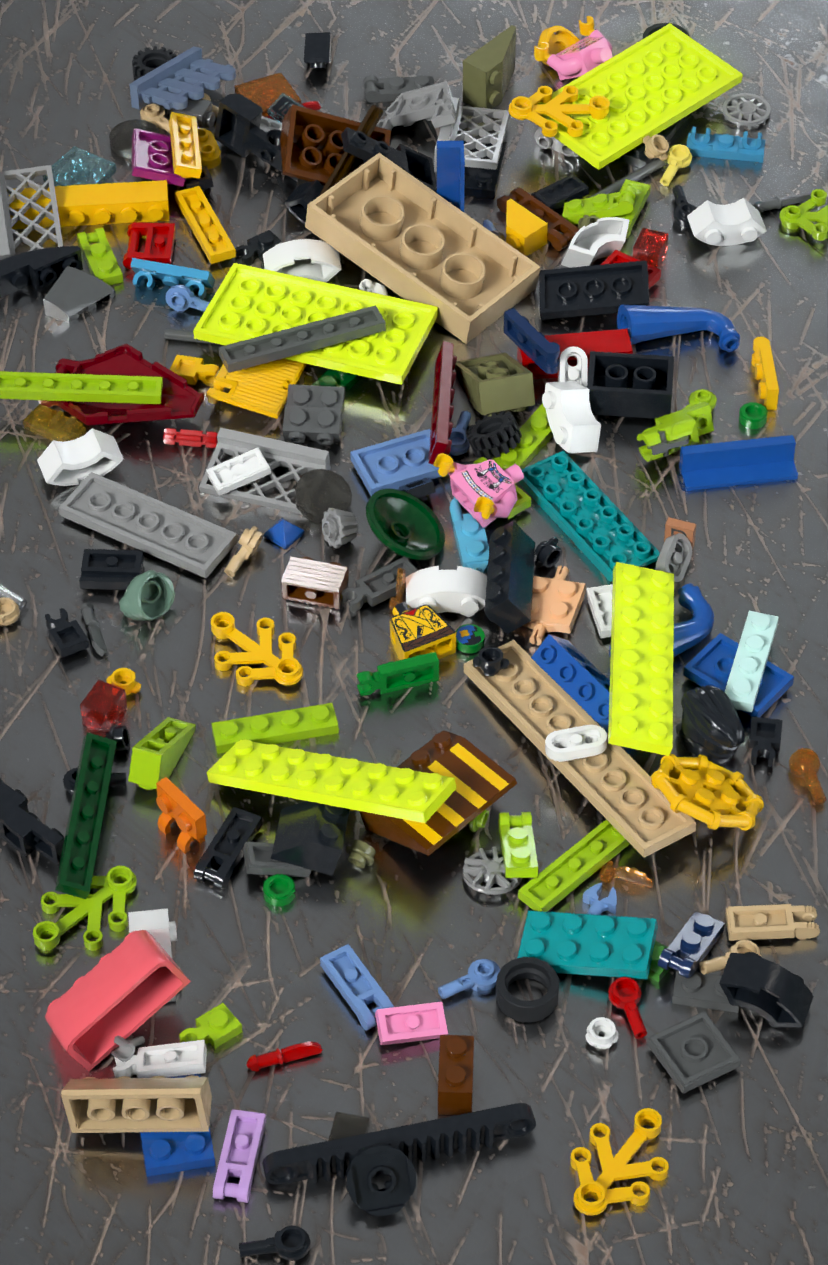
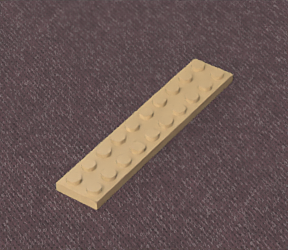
(607, 780)

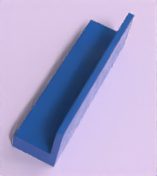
(451, 172)
(738, 462)

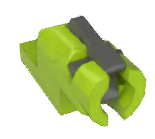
(675, 431)

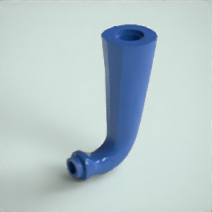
(662, 321)
(692, 631)

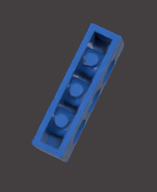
(576, 676)

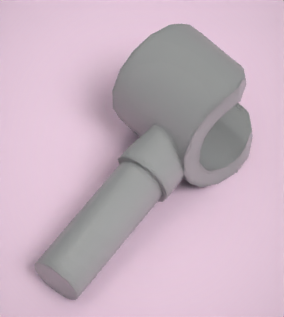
(126, 1047)

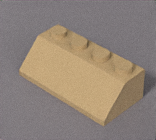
(138, 1104)

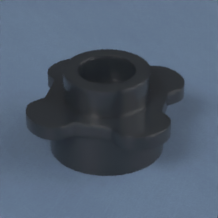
(547, 553)
(491, 661)

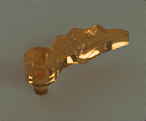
(399, 589)
(628, 874)

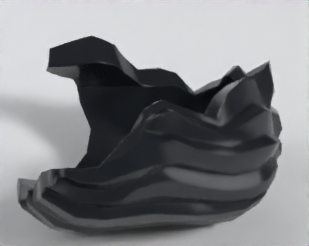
(710, 725)

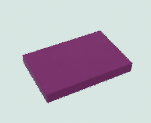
(153, 157)

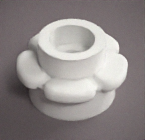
(605, 1027)

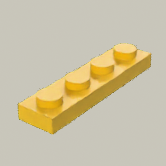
(185, 145)
(205, 224)

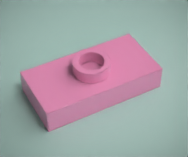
(411, 1023)

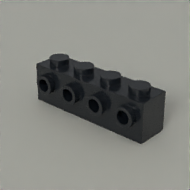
(510, 577)

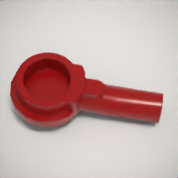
(626, 994)

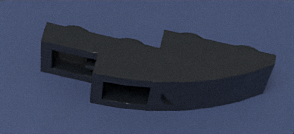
(37, 268)
(24, 828)

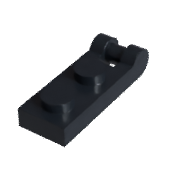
(227, 847)

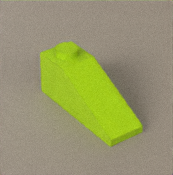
(159, 752)

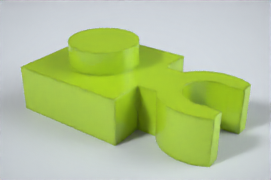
(214, 1027)

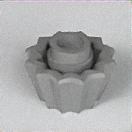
(339, 527)

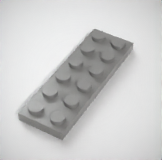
(148, 524)

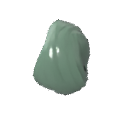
(148, 596)

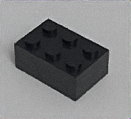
(630, 384)

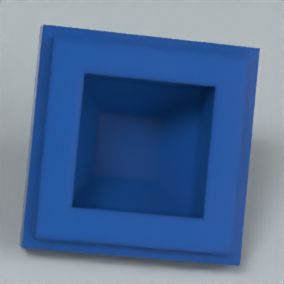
(284, 533)

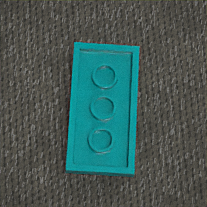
(590, 943)

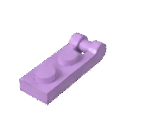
(239, 1155)

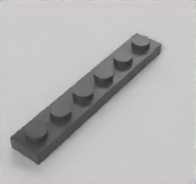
(302, 339)

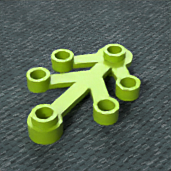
(799, 216)
(116, 884)

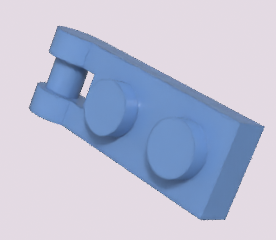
(355, 984)

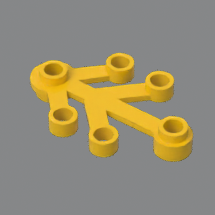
(527, 108)
(284, 670)
(617, 1168)

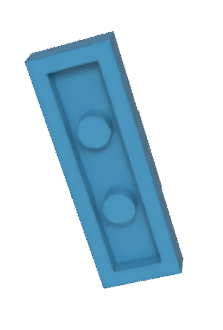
(726, 146)
(171, 275)

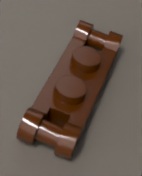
(555, 222)

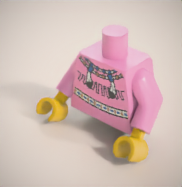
(580, 56)
(482, 487)

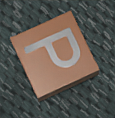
(676, 526)

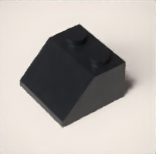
(311, 836)

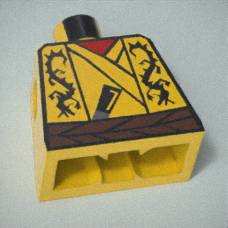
(420, 632)

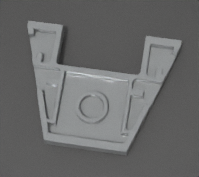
(426, 103)

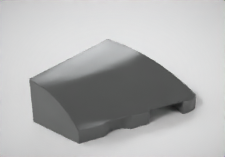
(74, 294)

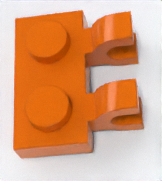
(179, 807)

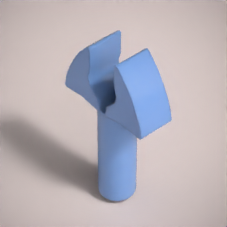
(591, 896)

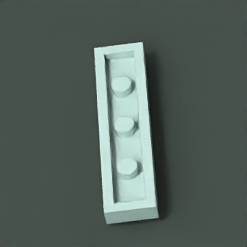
(751, 660)

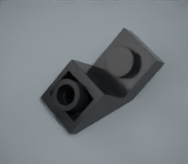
(318, 49)

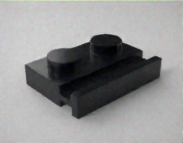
(110, 568)

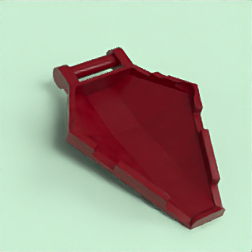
(177, 397)

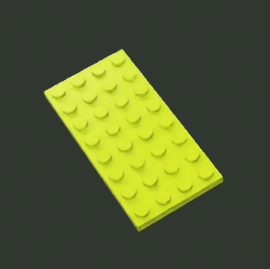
(647, 92)
(267, 301)

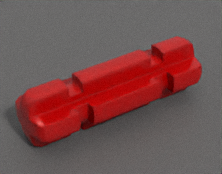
(190, 438)

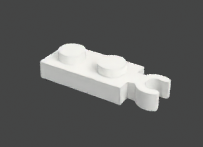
(165, 1061)

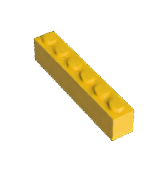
(101, 204)

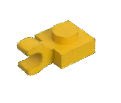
(194, 369)

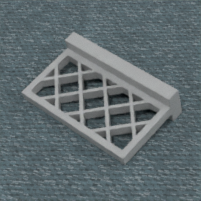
(454, 132)
(26, 175)
(277, 453)

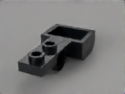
(240, 131)
(411, 161)

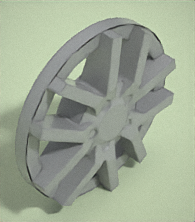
(746, 110)
(489, 871)

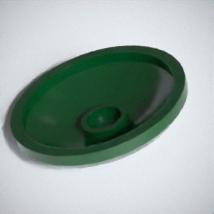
(405, 524)

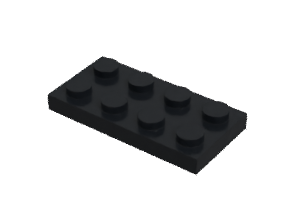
(592, 289)

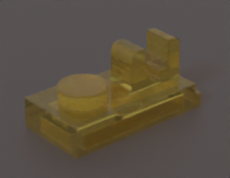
(53, 424)

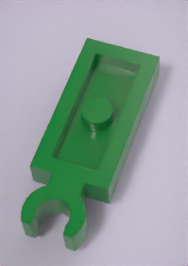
(400, 675)

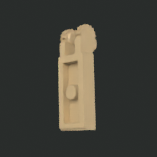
(771, 922)

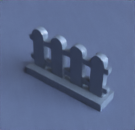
(179, 80)

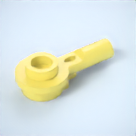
(678, 157)

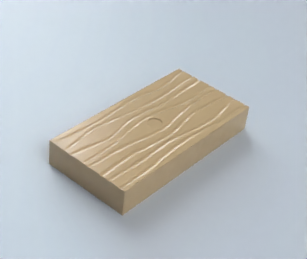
(422, 246)

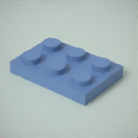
(395, 462)

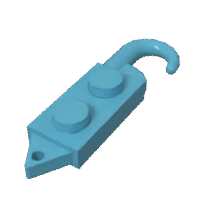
(470, 539)

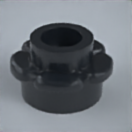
(121, 735)

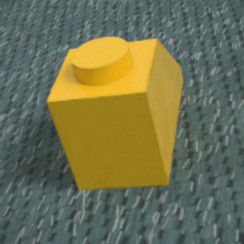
(524, 229)

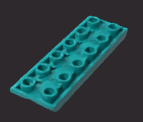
(586, 514)

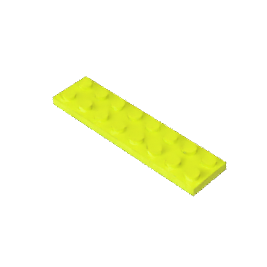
(641, 659)
(332, 780)

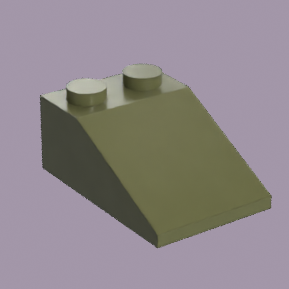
(490, 71)
(496, 383)

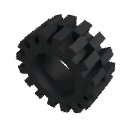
(150, 60)
(494, 435)

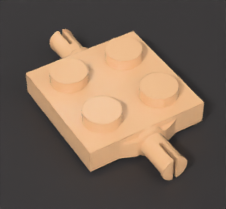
(554, 604)

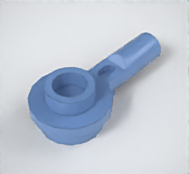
(181, 298)
(458, 435)
(481, 976)

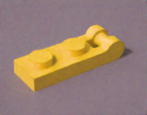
(765, 372)

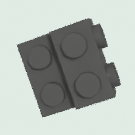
(313, 414)

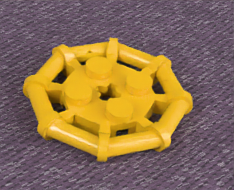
(707, 792)

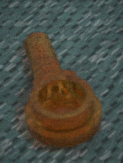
(806, 764)

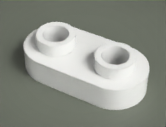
(577, 373)
(576, 743)

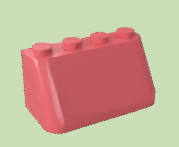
(114, 998)

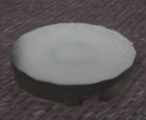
(121, 135)
(319, 491)

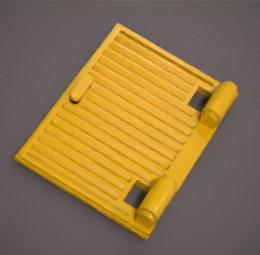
(257, 388)

